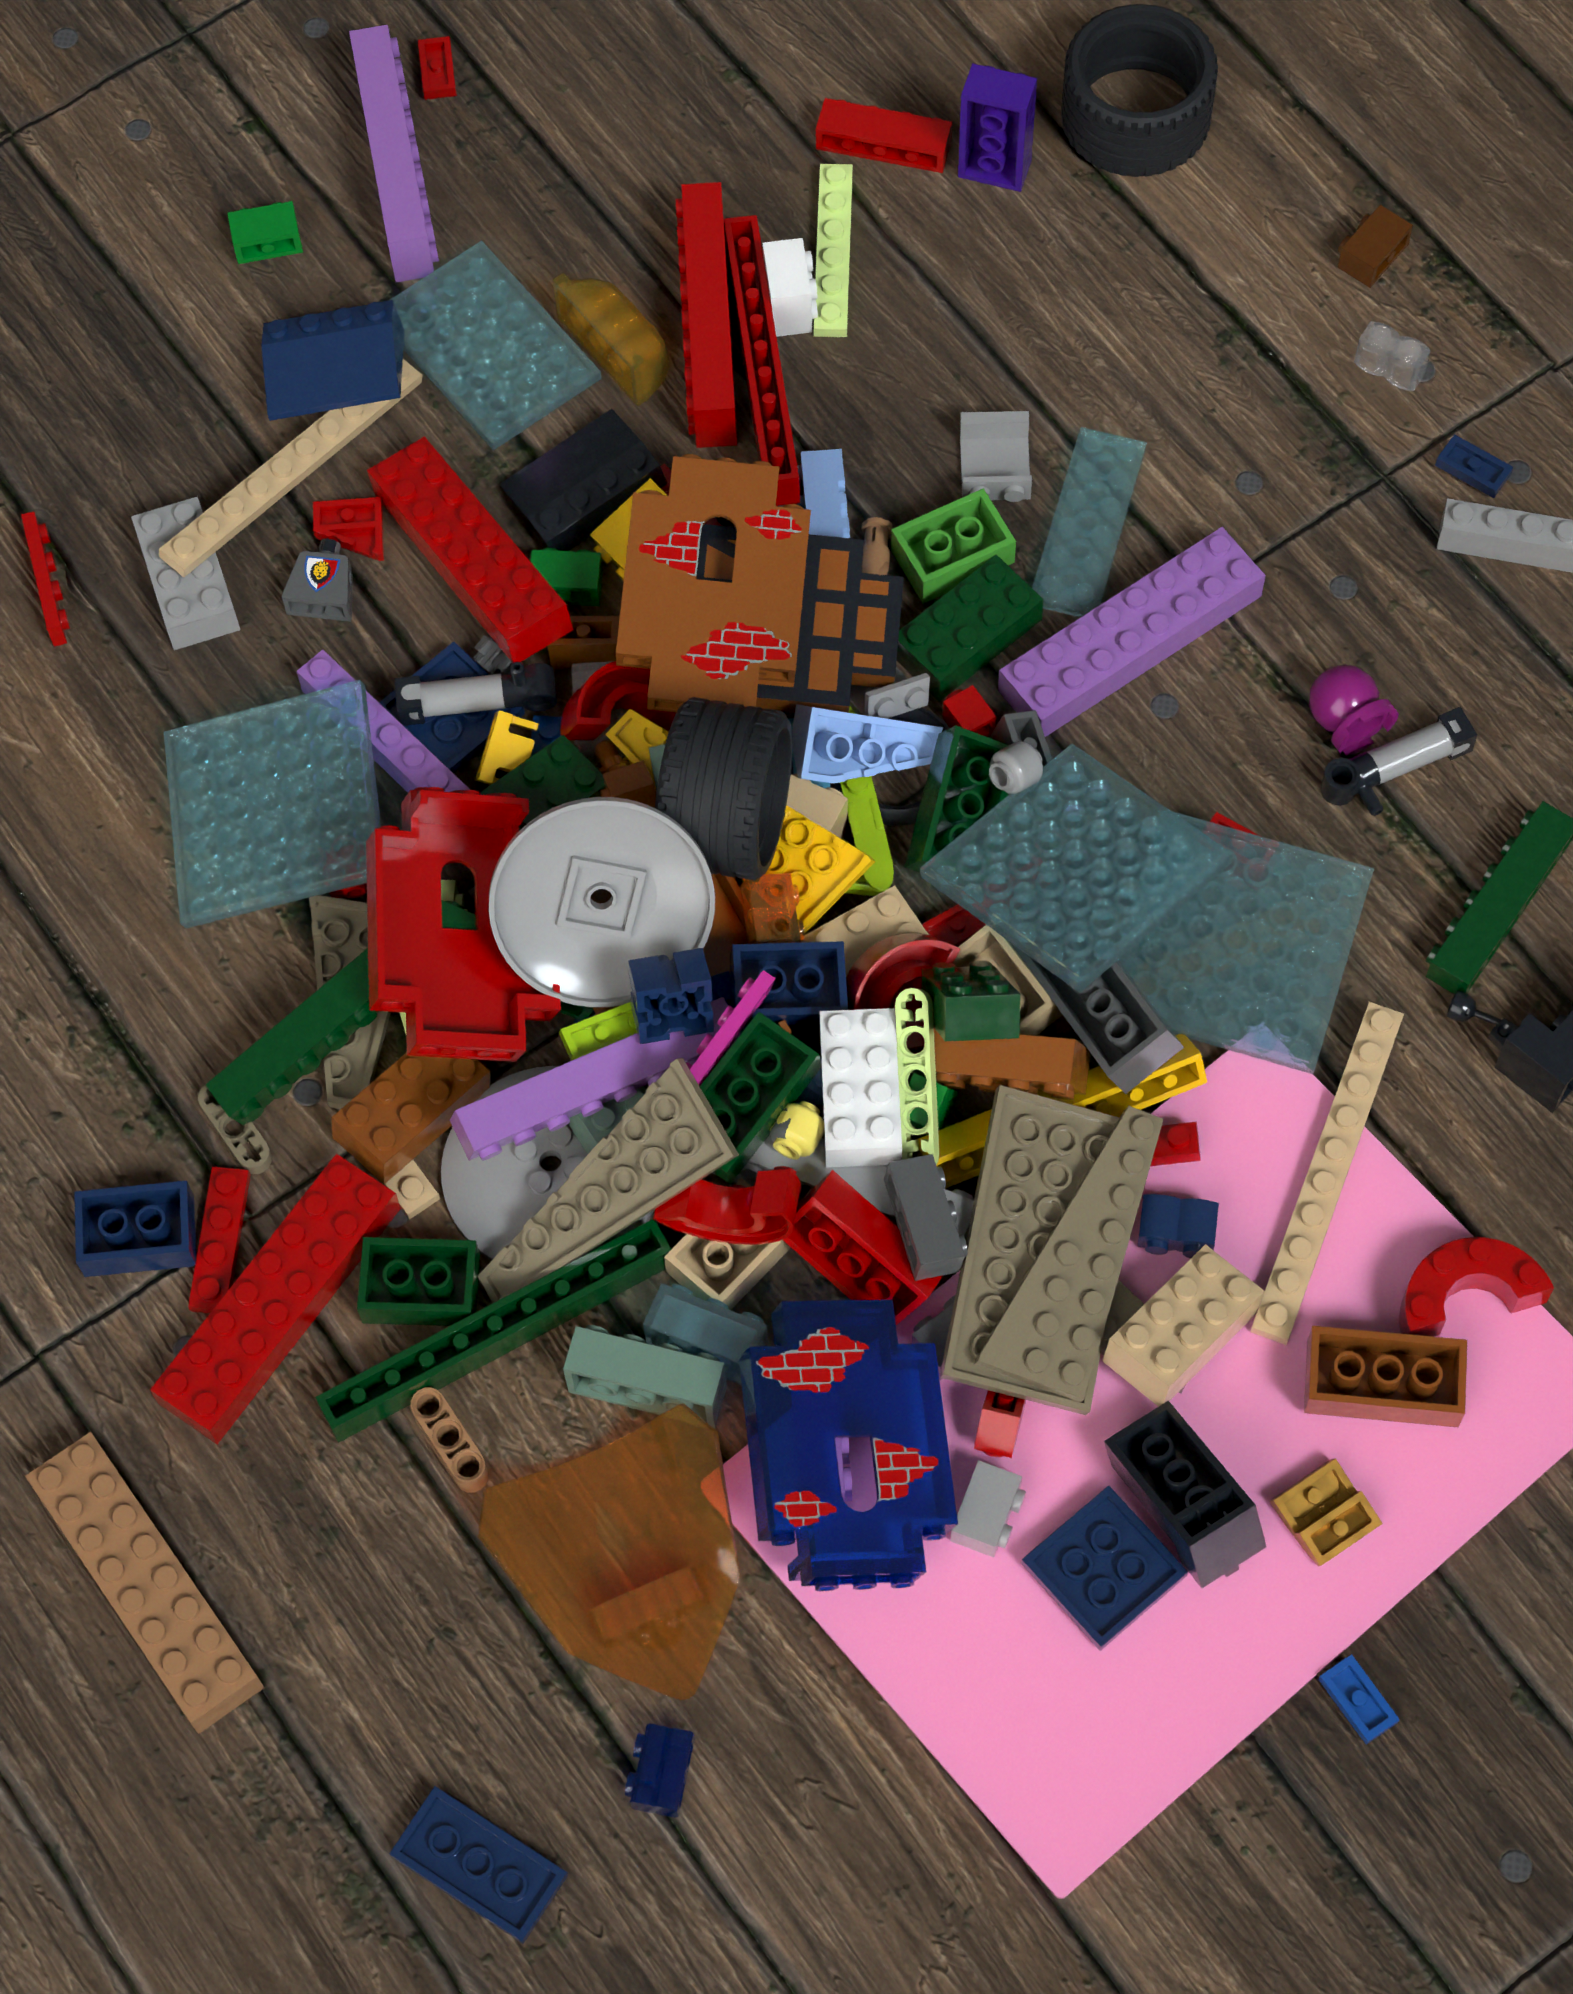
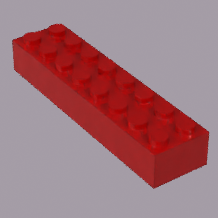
(705, 315)
(470, 550)
(275, 1299)

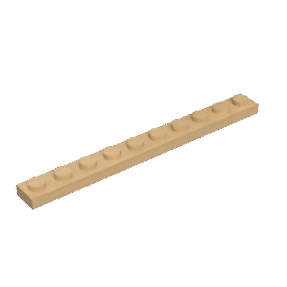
(275, 479)
(1327, 1174)

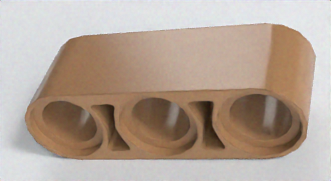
(443, 1423)

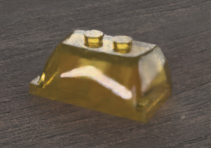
(613, 334)

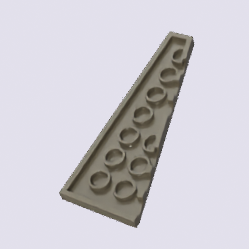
(641, 1164)
(1064, 1301)

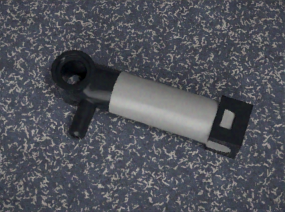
(524, 687)
(1448, 737)

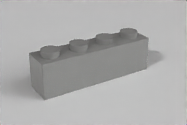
(1507, 535)

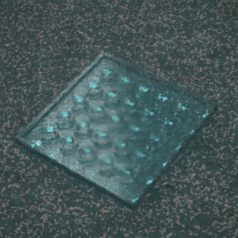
(271, 803)
(1076, 867)
(1256, 949)

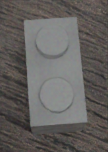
(987, 1508)

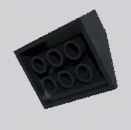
(582, 481)

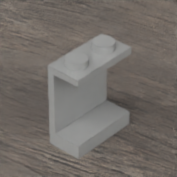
(995, 454)
(891, 699)

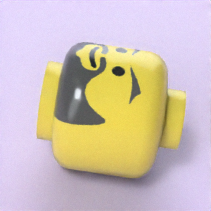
(797, 1130)

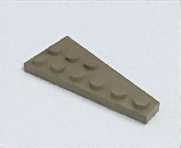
(340, 937)

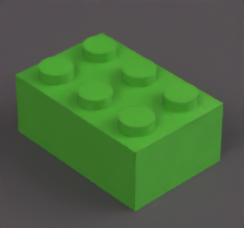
(951, 544)

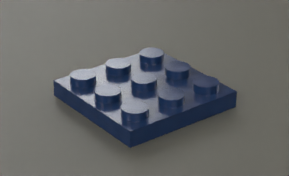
(452, 736)
(1104, 1568)

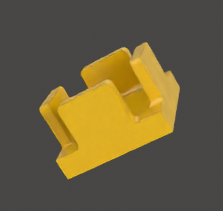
(503, 748)

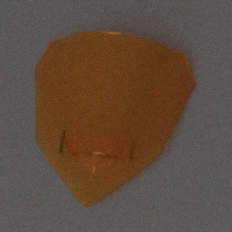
(626, 1551)

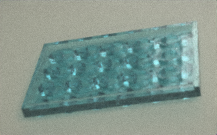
(490, 345)

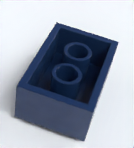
(806, 982)
(135, 1228)

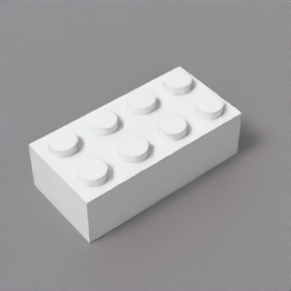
(860, 1087)

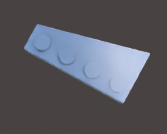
(823, 492)

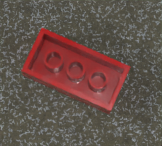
(856, 1247)

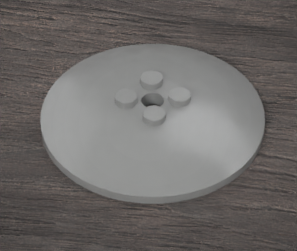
(563, 937)
(500, 1194)

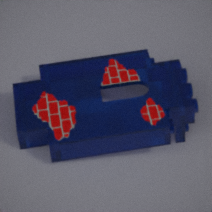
(847, 1377)

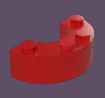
(609, 689)
(891, 964)
(736, 1212)
(1470, 1265)

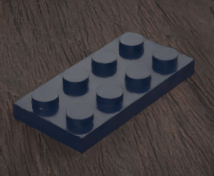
(478, 1864)

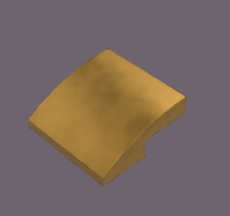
(1325, 1512)

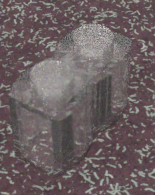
(1394, 356)

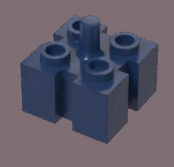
(671, 995)

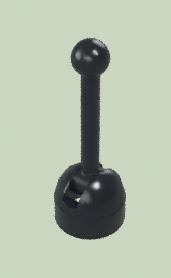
(1464, 1008)

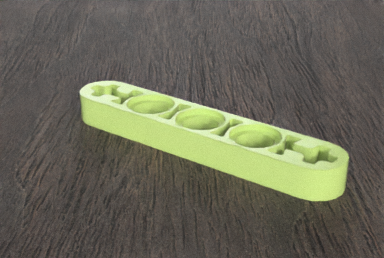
(922, 1061)

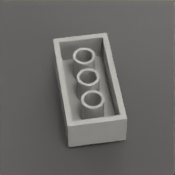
(192, 605)

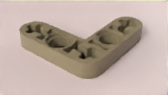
(219, 1120)

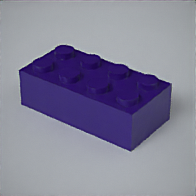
(996, 127)

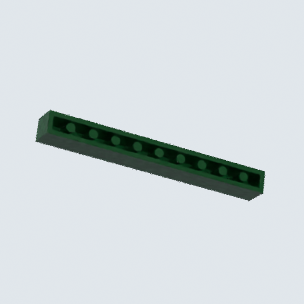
(495, 1330)

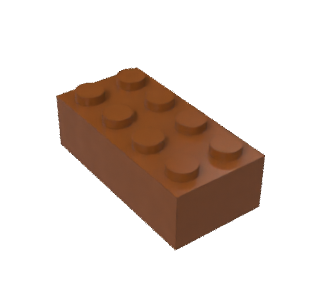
(1020, 1063)
(406, 1110)
(1385, 1376)

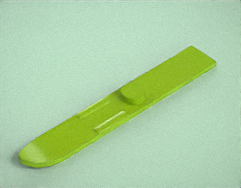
(869, 830)

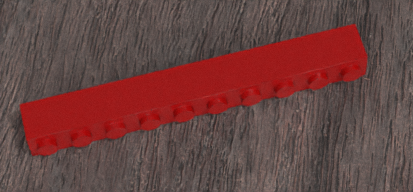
(761, 354)

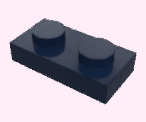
(1474, 466)

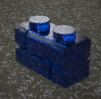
(661, 1770)

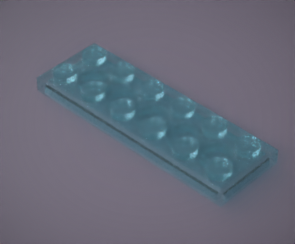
(1088, 522)

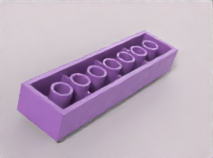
(394, 153)
(1132, 631)

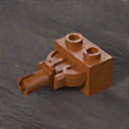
(623, 779)

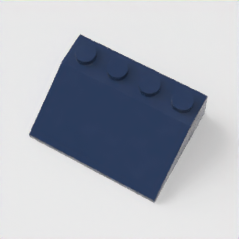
(332, 359)

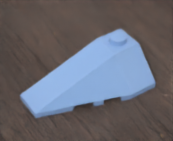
(847, 745)

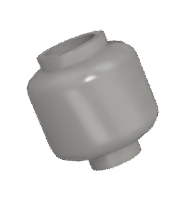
(1016, 767)

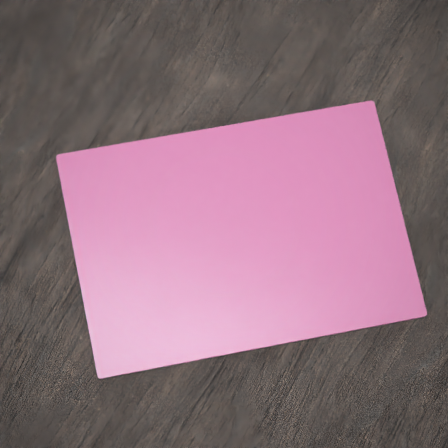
(1092, 1744)

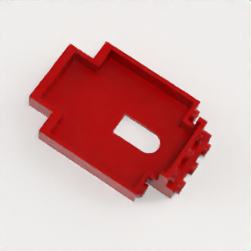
(448, 981)

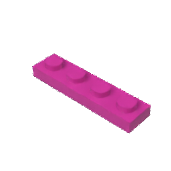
(731, 1024)

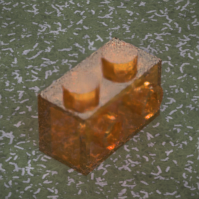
(771, 910)

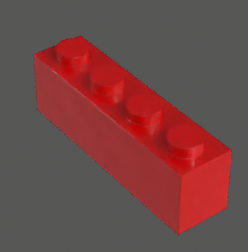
(883, 135)

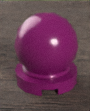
(1349, 705)

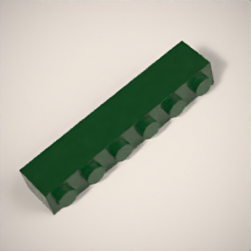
(1501, 900)
(296, 1044)

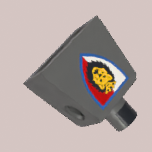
(320, 584)

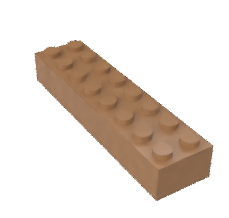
(144, 1583)

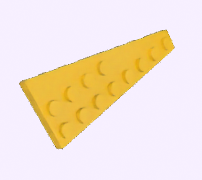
(816, 858)

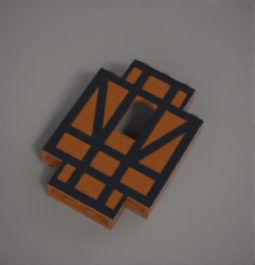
(844, 626)

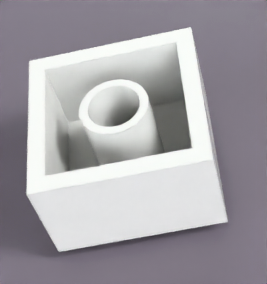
(790, 286)

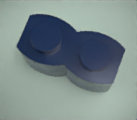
(1177, 1224)

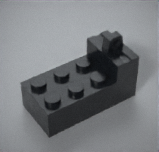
(1537, 1057)
(1187, 1493)

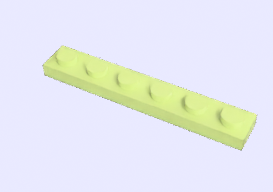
(833, 249)

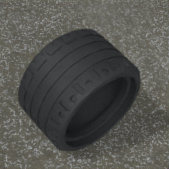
(1138, 40)
(728, 782)

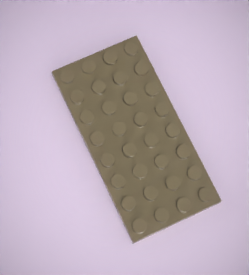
(1025, 1180)

